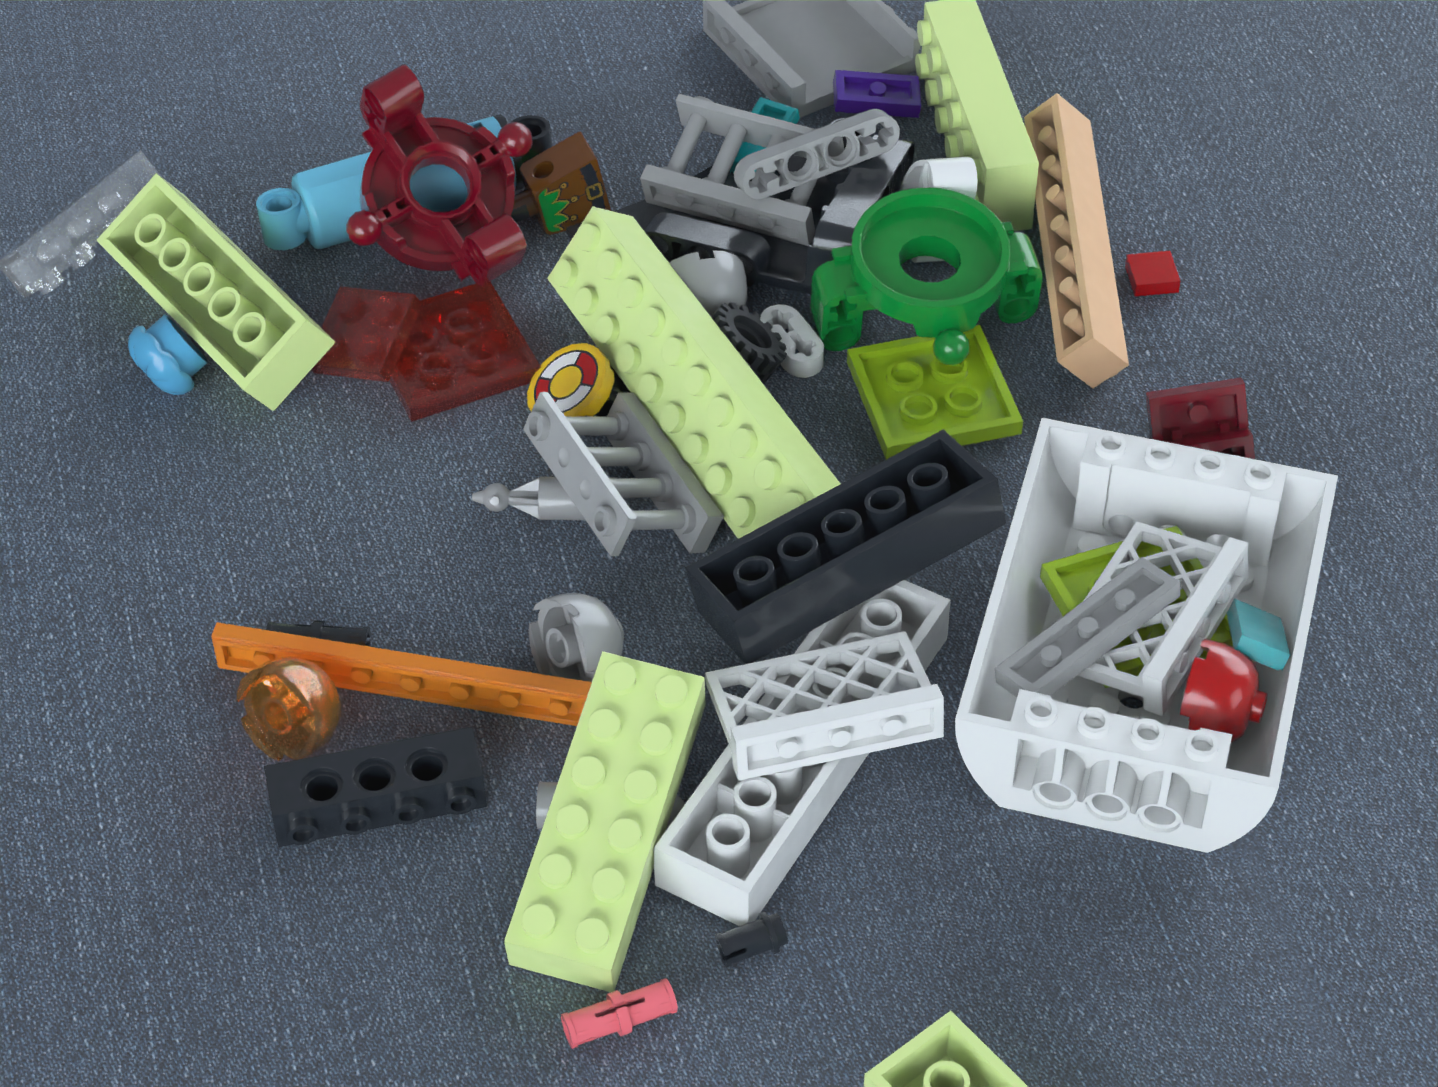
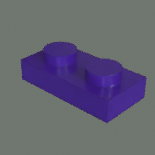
(868, 90)

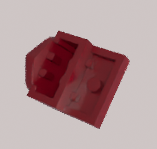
(1203, 417)

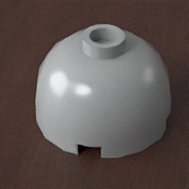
(713, 279)
(572, 635)

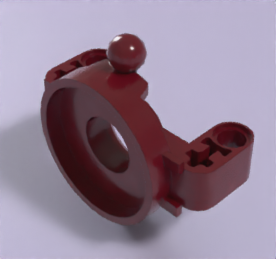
(472, 240)

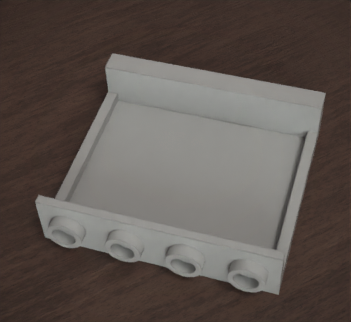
(799, 44)

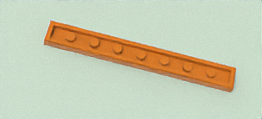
(409, 674)

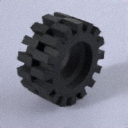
(751, 338)

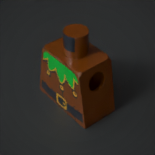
(561, 186)

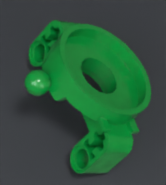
(938, 223)

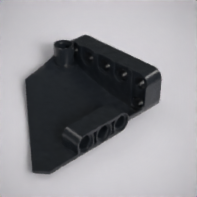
(835, 204)

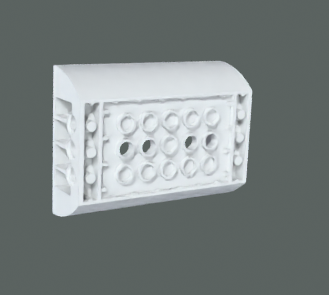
(1082, 749)

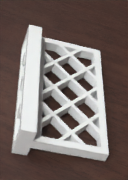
(1193, 619)
(828, 728)

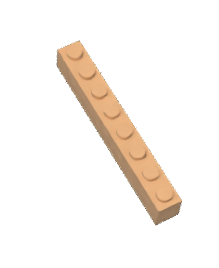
(1076, 244)

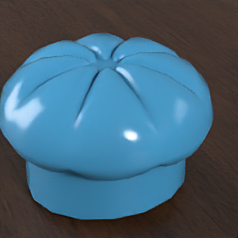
(166, 355)

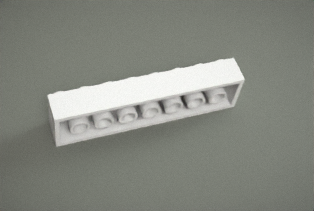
(745, 834)

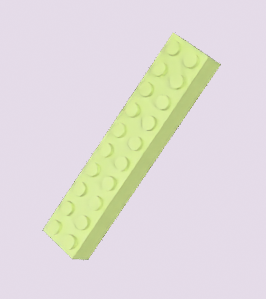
(687, 373)

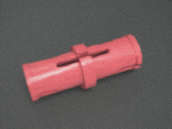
(619, 1013)

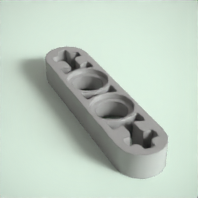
(816, 147)

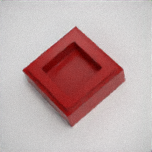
(1152, 273)

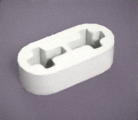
(799, 337)

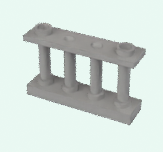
(724, 203)
(649, 456)

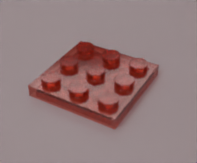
(461, 353)

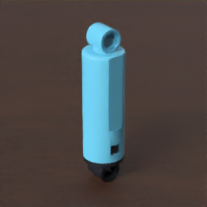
(330, 193)

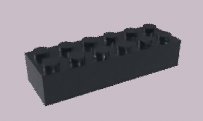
(846, 546)

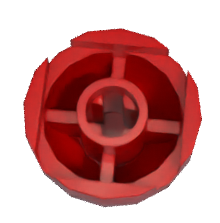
(1223, 691)

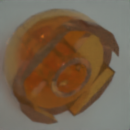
(289, 707)

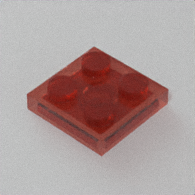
(367, 332)

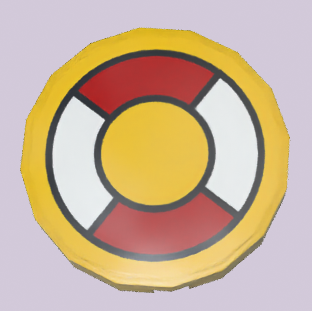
(576, 380)

